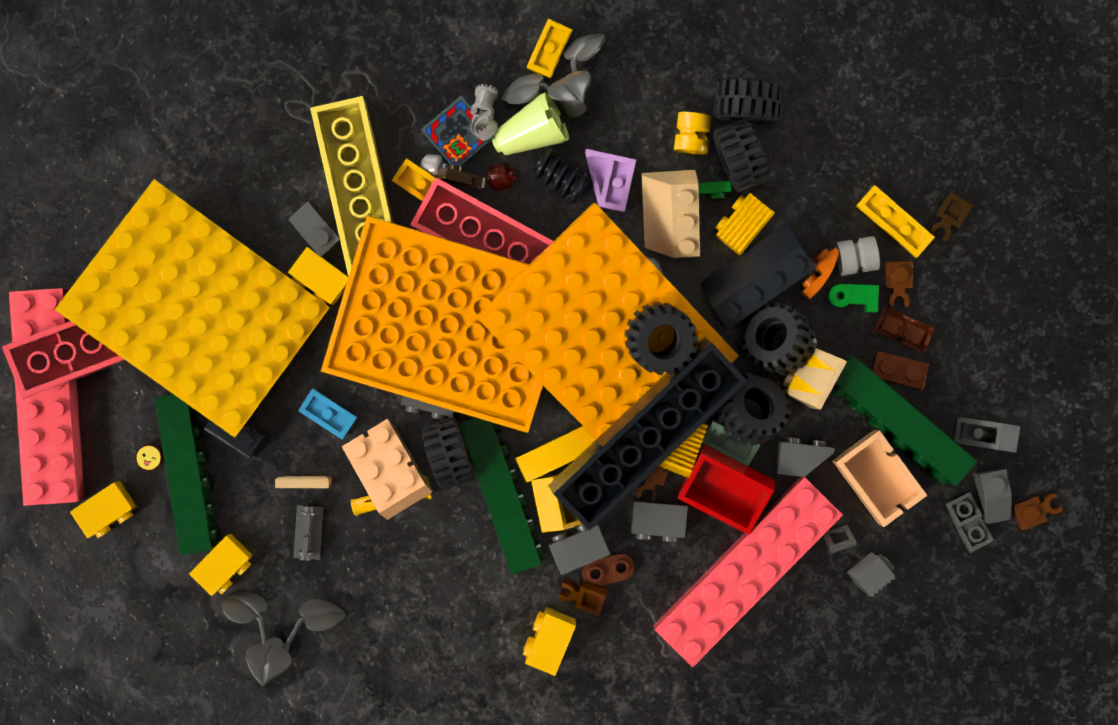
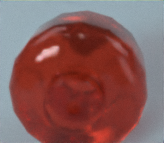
(500, 177)

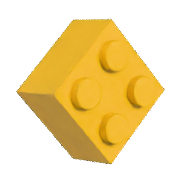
(550, 640)

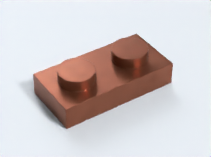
(900, 370)

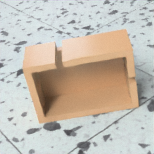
(384, 469)
(879, 478)

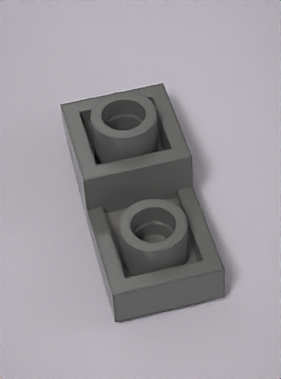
(969, 522)

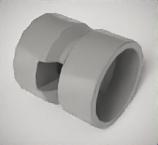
(858, 255)

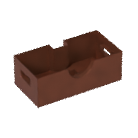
(908, 329)

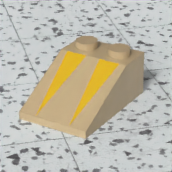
(815, 380)

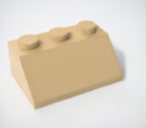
(671, 213)

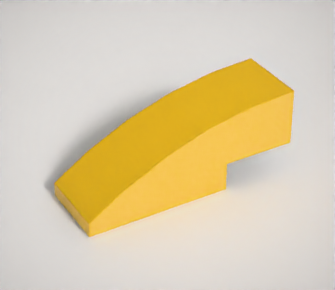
(554, 453)

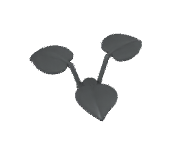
(567, 91)
(271, 656)

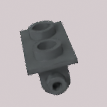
(308, 532)

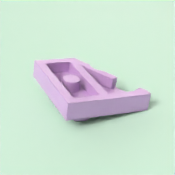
(610, 178)

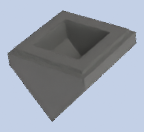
(839, 539)

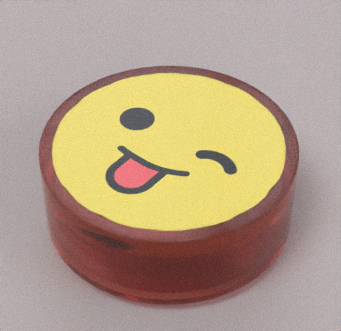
(149, 457)

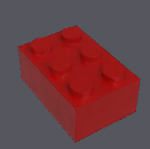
(726, 489)

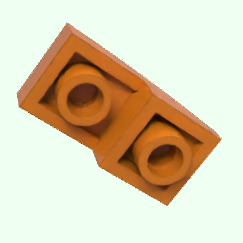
(826, 262)

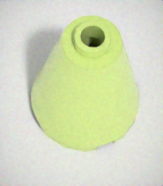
(531, 128)

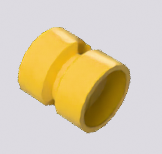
(693, 133)

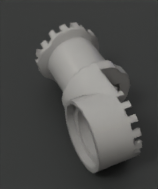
(484, 112)

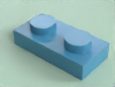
(327, 414)

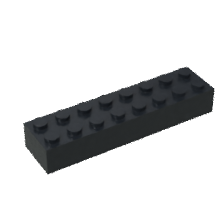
(646, 434)

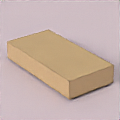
(303, 482)

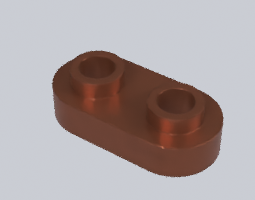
(608, 570)

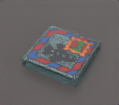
(452, 133)

